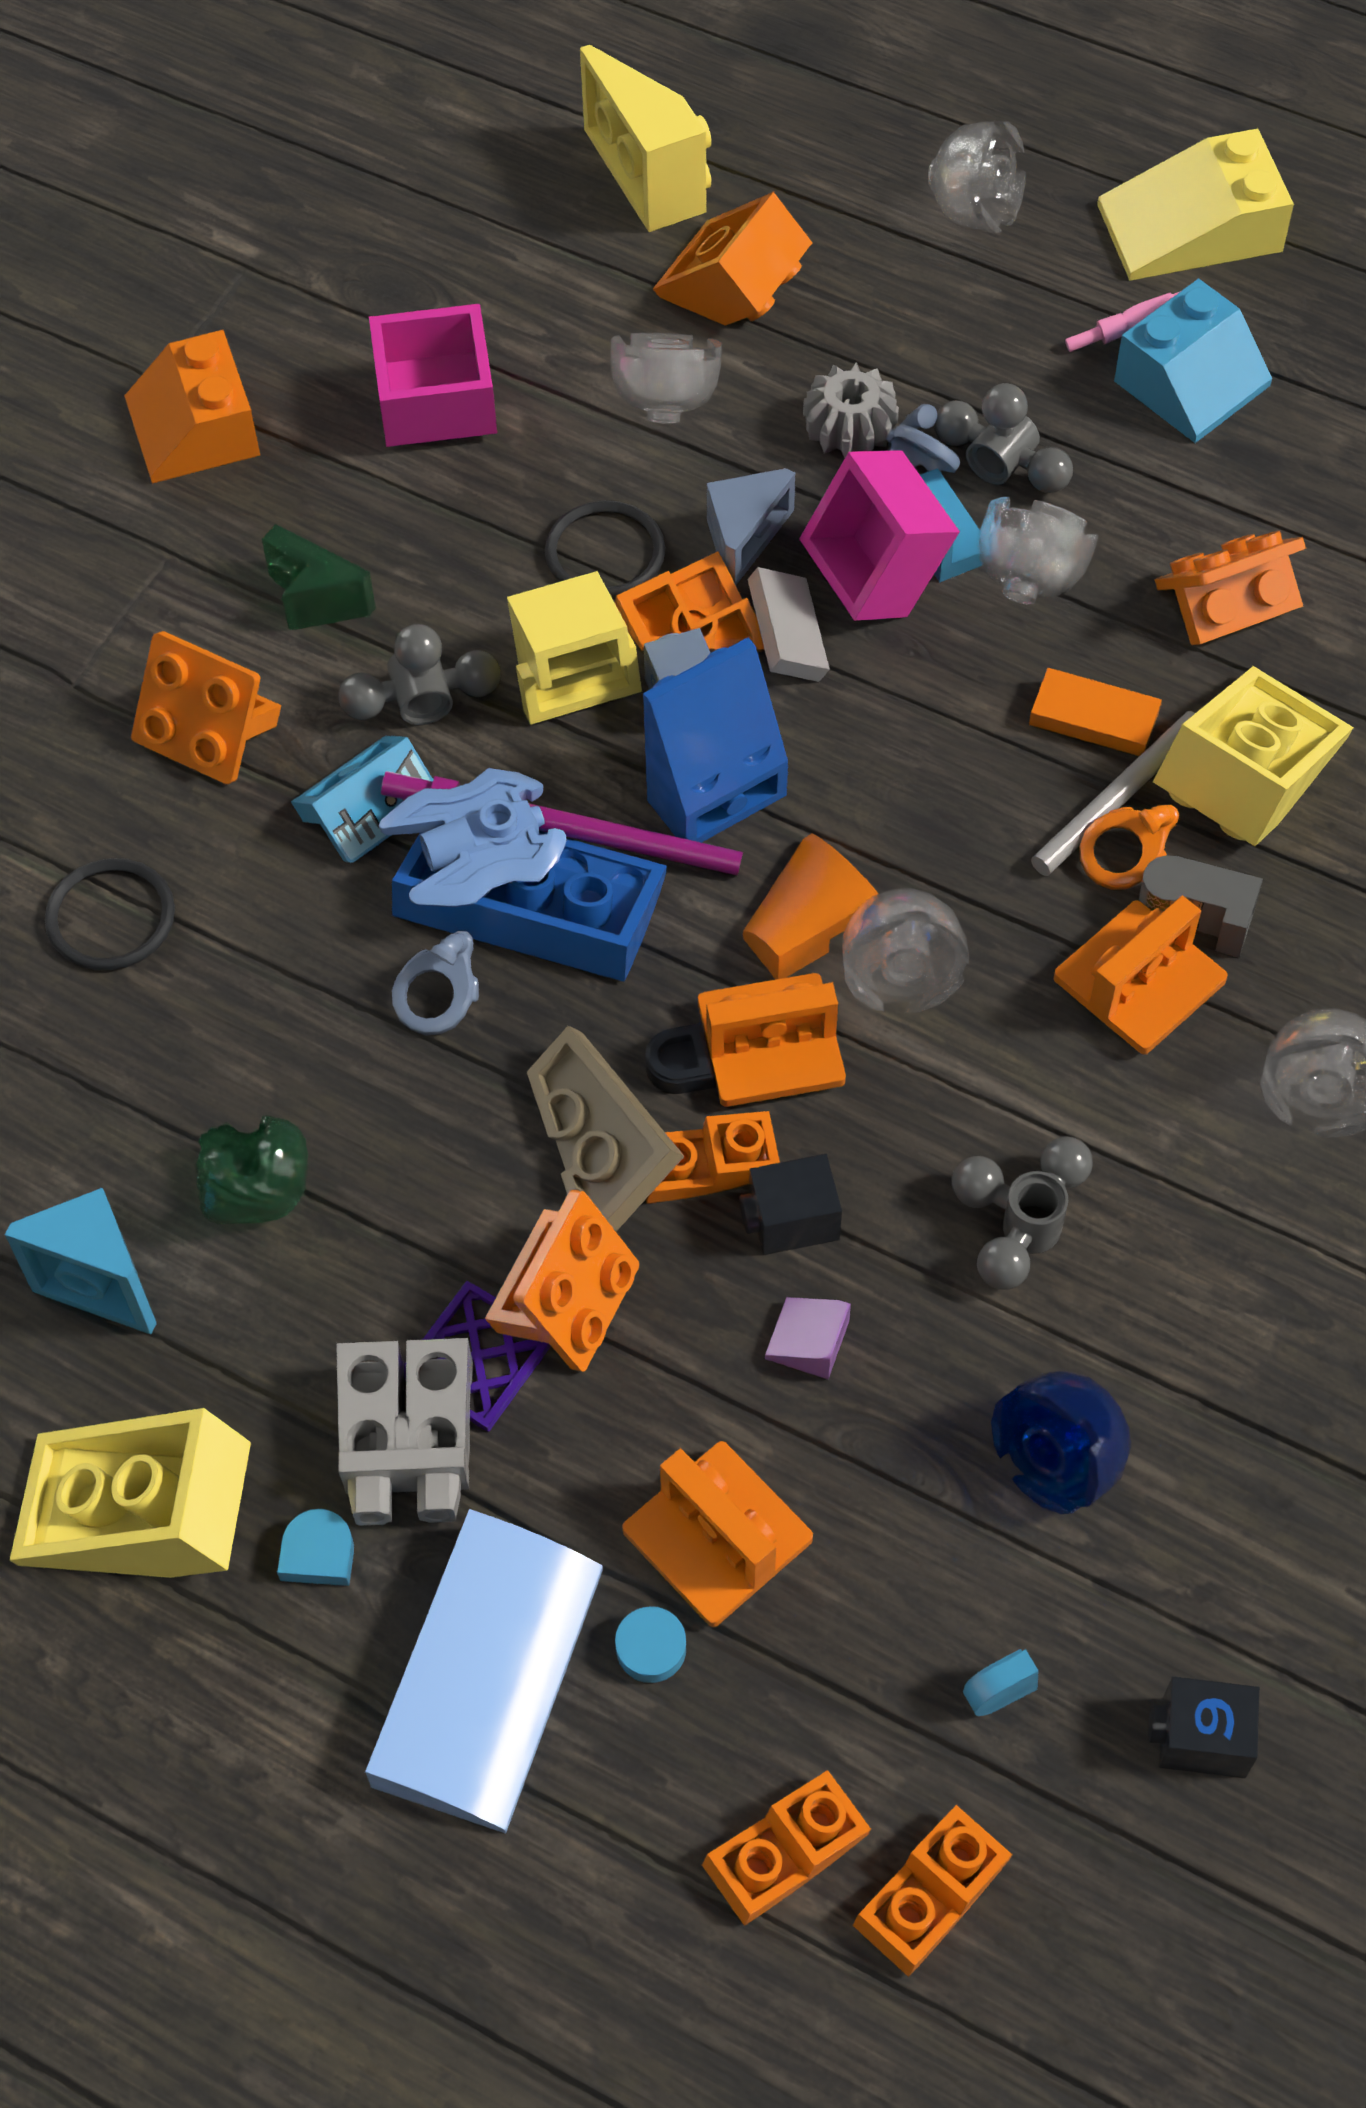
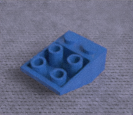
(713, 744)

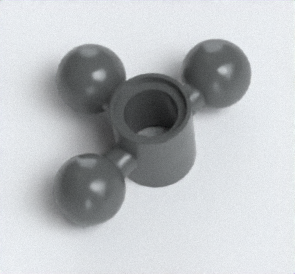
(1006, 440)
(419, 680)
(980, 1182)

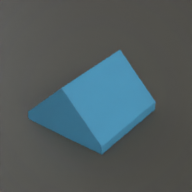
(82, 1260)

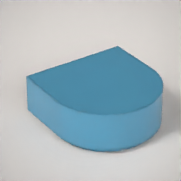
(317, 1549)
(1002, 1683)

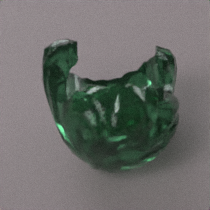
(251, 1173)

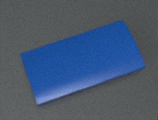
(580, 914)

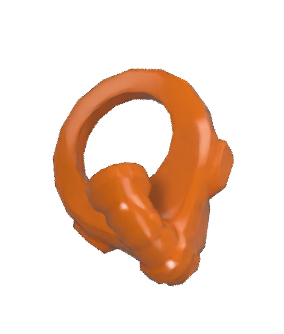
(1151, 828)

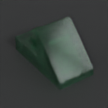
(317, 582)

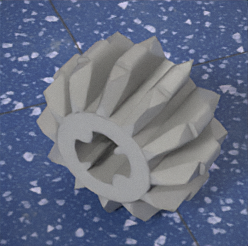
(850, 410)

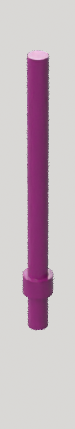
(596, 830)

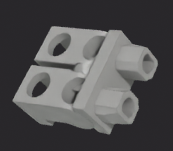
(407, 1449)

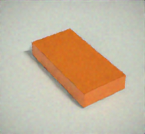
(1095, 712)

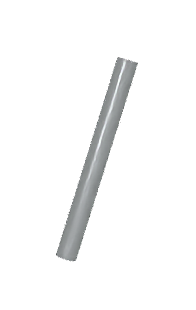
(1111, 798)

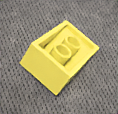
(646, 140)
(1200, 208)
(1250, 755)
(134, 1497)

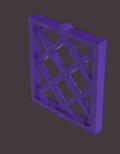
(514, 1381)

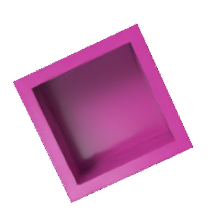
(433, 375)
(878, 534)

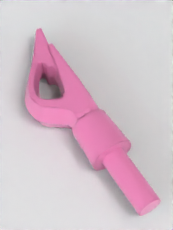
(1116, 325)

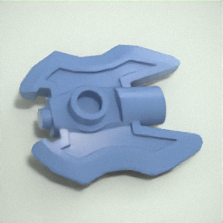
(477, 836)

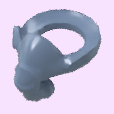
(920, 447)
(453, 960)

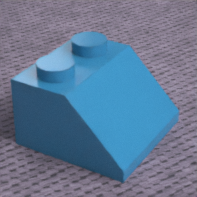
(1192, 361)

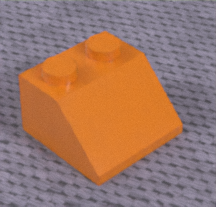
(737, 262)
(192, 409)

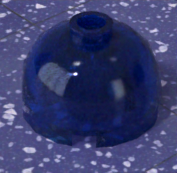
(1063, 1439)

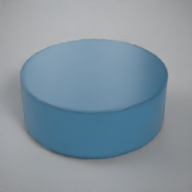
(650, 1644)

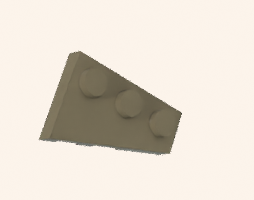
(600, 1128)

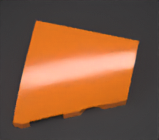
(688, 600)
(806, 908)

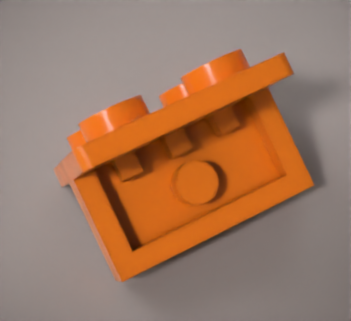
(1235, 586)
(199, 708)
(1143, 972)
(772, 1038)
(566, 1282)
(716, 1531)

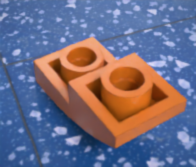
(718, 1155)
(786, 1847)
(932, 1890)

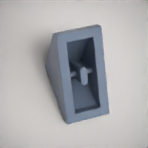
(747, 515)

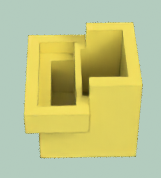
(571, 648)

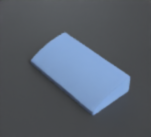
(484, 1672)

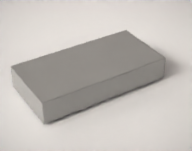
(788, 624)

